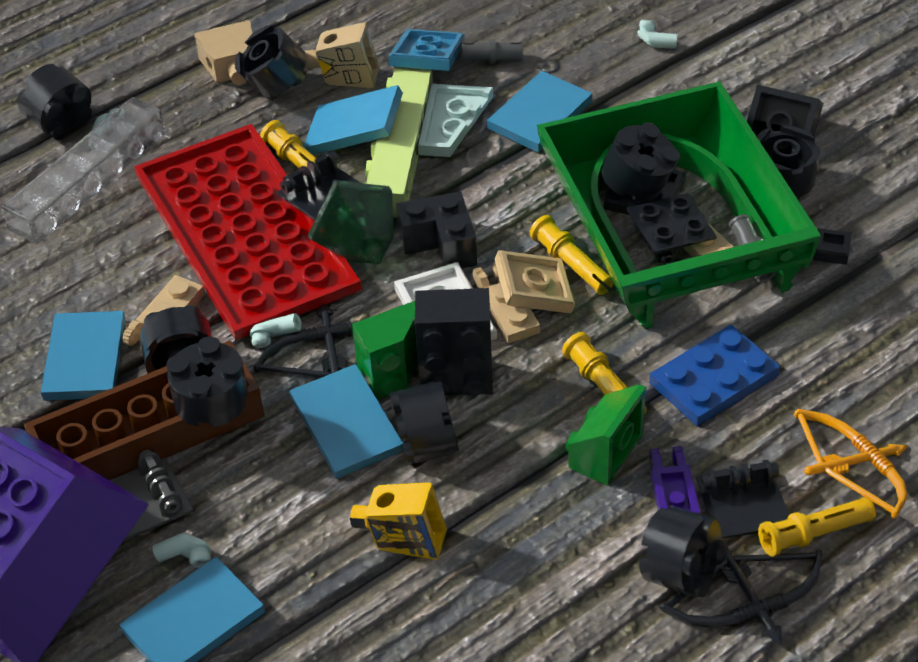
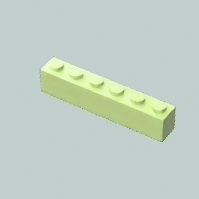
(397, 155)

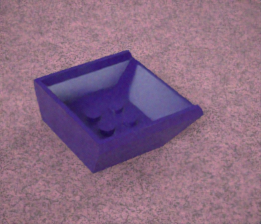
(54, 539)

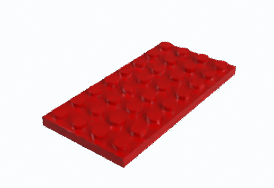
(240, 234)

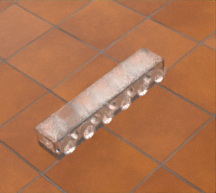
(83, 170)

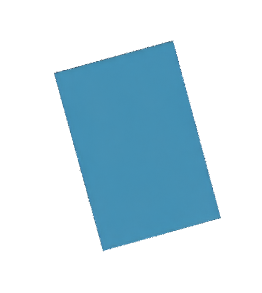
(426, 49)
(537, 103)
(353, 120)
(83, 354)
(346, 421)
(193, 616)

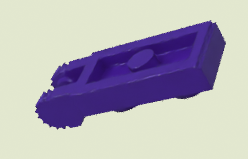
(674, 483)

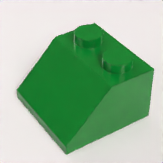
(387, 349)
(608, 434)

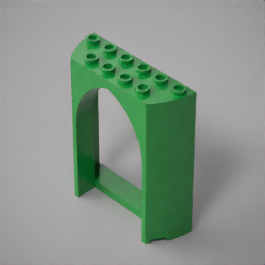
(716, 147)

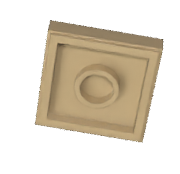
(534, 282)

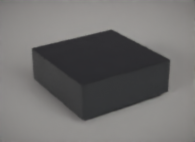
(833, 246)

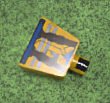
(403, 519)

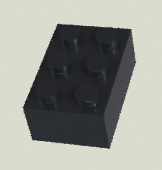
(454, 339)

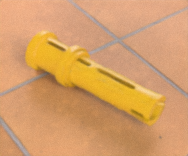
(287, 145)
(561, 245)
(591, 363)
(801, 529)

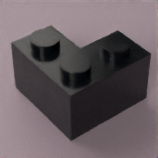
(438, 224)

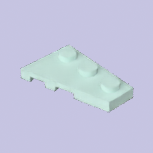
(450, 116)

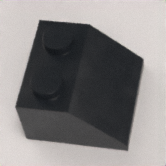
(780, 108)

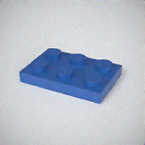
(714, 375)

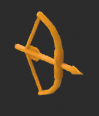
(835, 465)

